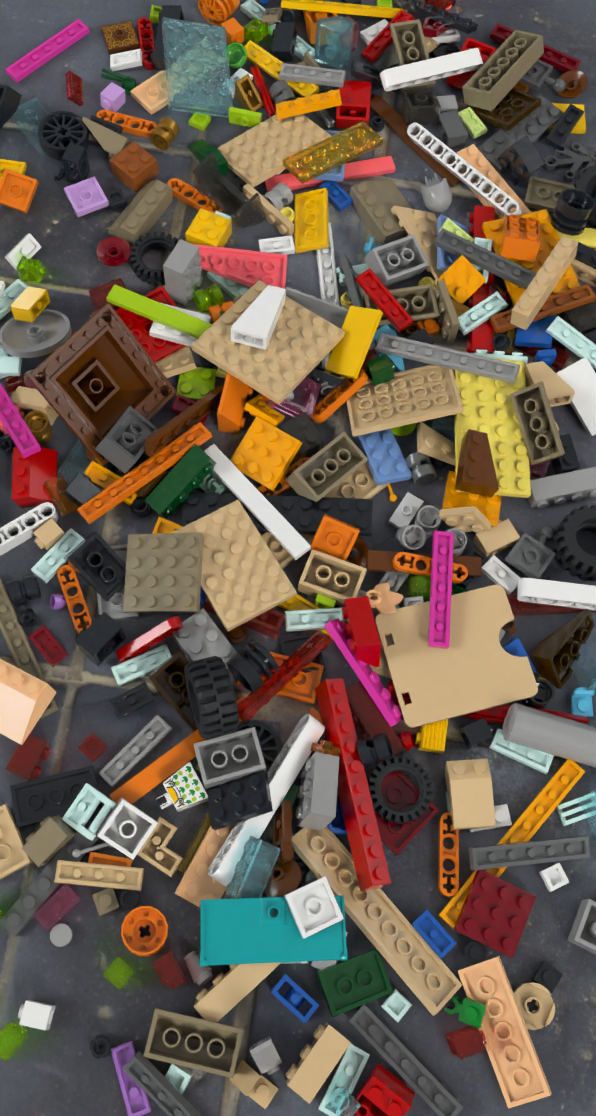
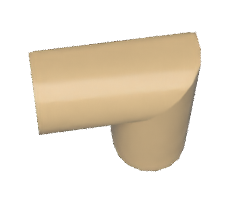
(155, 848)

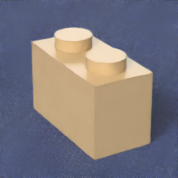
(496, 539)

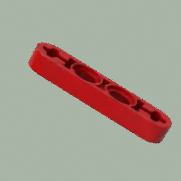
(146, 43)
(149, 639)

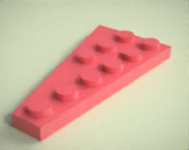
(244, 265)

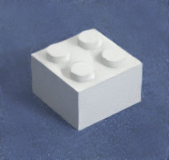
(126, 828)

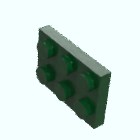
(354, 982)

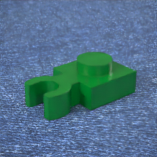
(470, 1011)

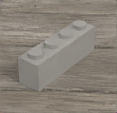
(562, 487)

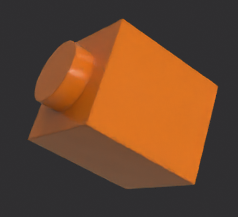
(234, 31)

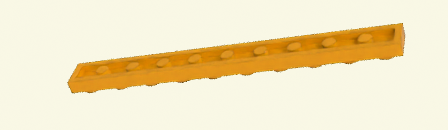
(523, 828)

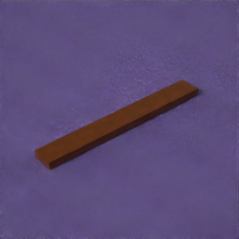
(396, 124)

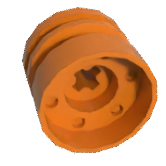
(217, 10)
(143, 917)

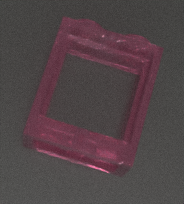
(308, 404)

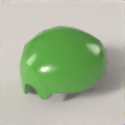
(236, 55)

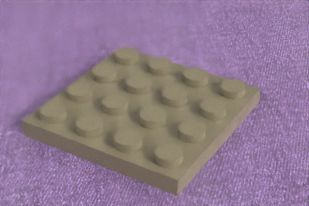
(163, 572)

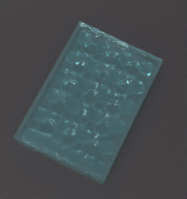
(196, 67)

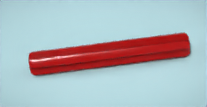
(263, 91)

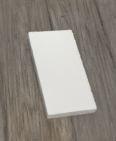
(582, 379)

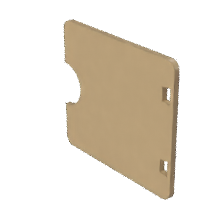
(467, 675)

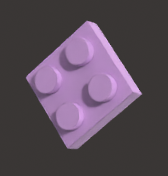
(86, 196)

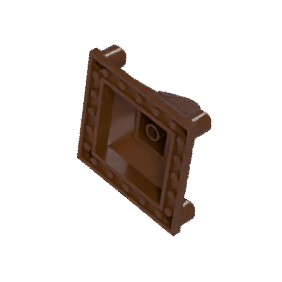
(98, 377)

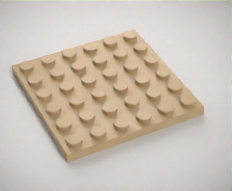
(292, 353)

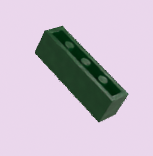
(180, 481)

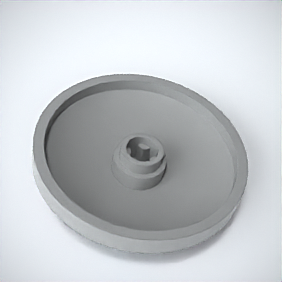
(36, 338)

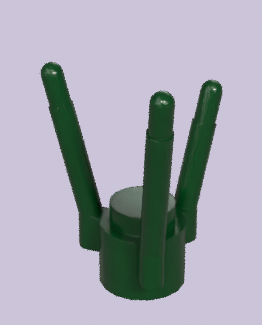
(127, 82)

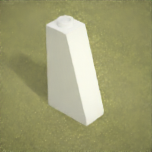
(259, 319)

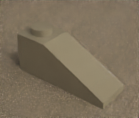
(108, 139)

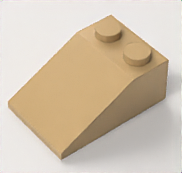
(470, 793)

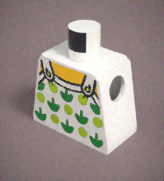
(183, 790)

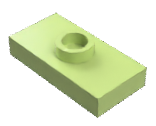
(472, 123)

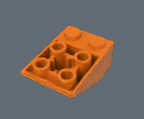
(520, 238)

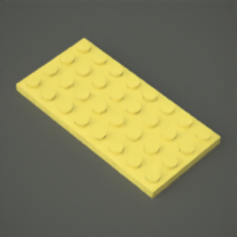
(491, 411)

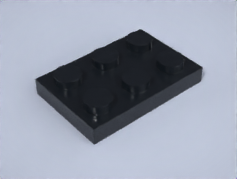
(239, 800)

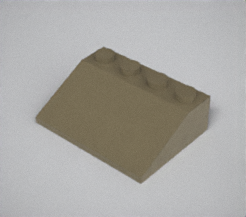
(374, 203)

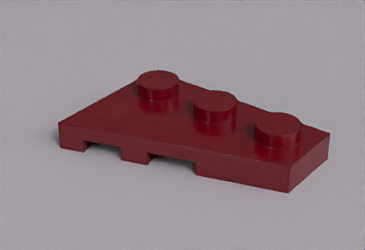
(432, 28)

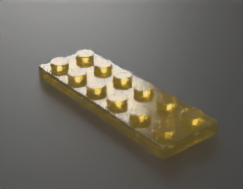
(332, 152)

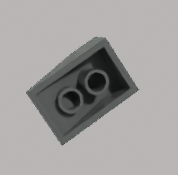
(126, 439)

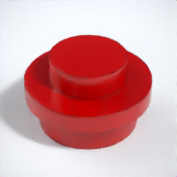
(407, 740)

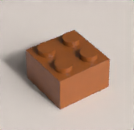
(134, 166)

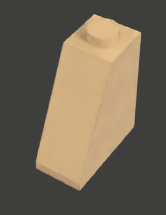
(556, 388)
(32, 400)

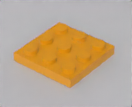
(265, 453)
(487, 506)

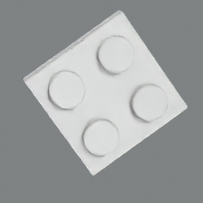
(313, 907)

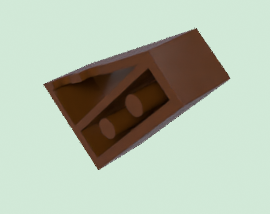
(476, 465)

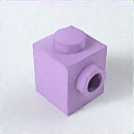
(112, 97)

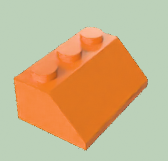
(232, 405)

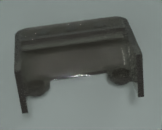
(226, 196)

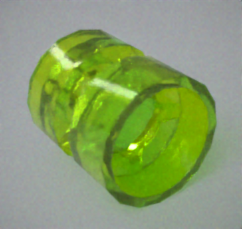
(202, 298)

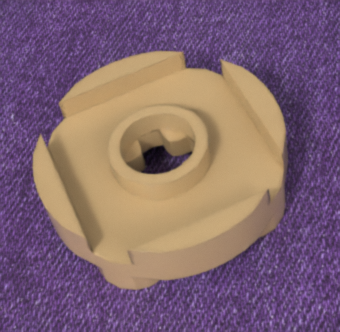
(546, 1008)

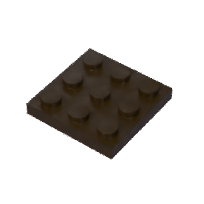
(510, 109)

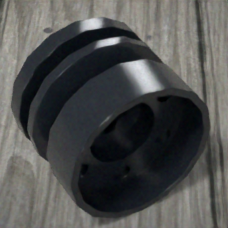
(572, 212)
(257, 662)

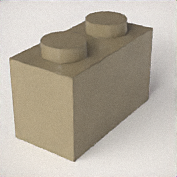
(48, 840)

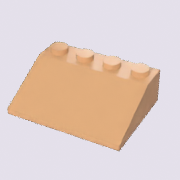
(21, 701)

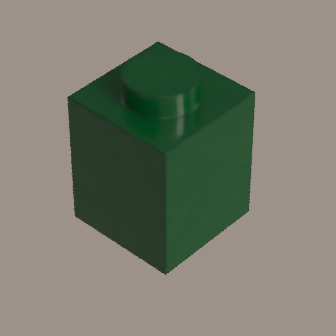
(380, 370)

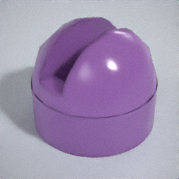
(57, 601)

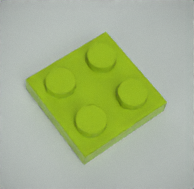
(196, 383)

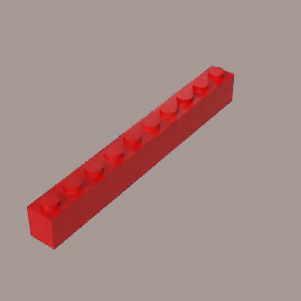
(481, 336)
(353, 787)

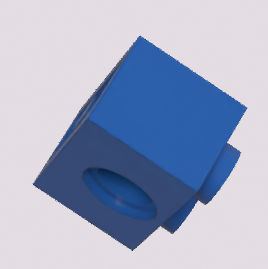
(294, 998)

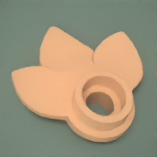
(384, 599)

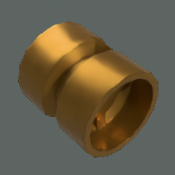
(164, 133)
(39, 426)

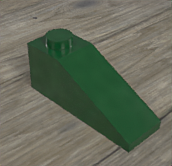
(202, 149)

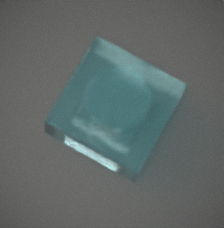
(344, 1103)

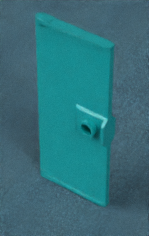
(263, 933)

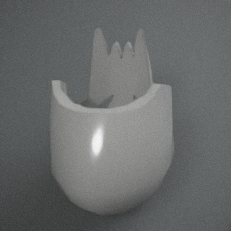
(436, 195)

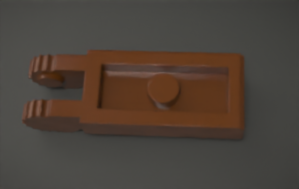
(282, 832)

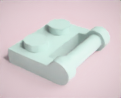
(84, 807)

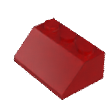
(31, 474)
(362, 629)

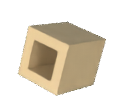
(48, 535)

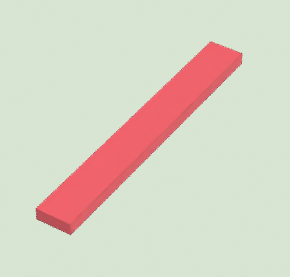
(353, 171)

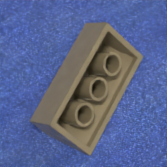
(410, 45)
(142, 211)
(416, 301)
(537, 423)
(327, 468)
(193, 1042)

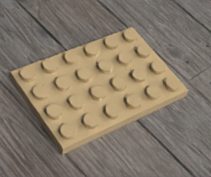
(261, 150)
(405, 400)
(238, 567)

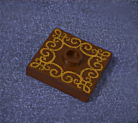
(120, 37)

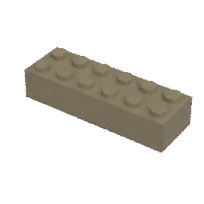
(503, 70)

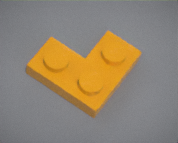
(259, 408)

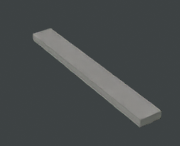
(448, 358)

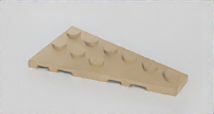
(424, 227)

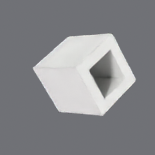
(36, 1014)

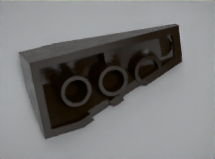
(559, 650)

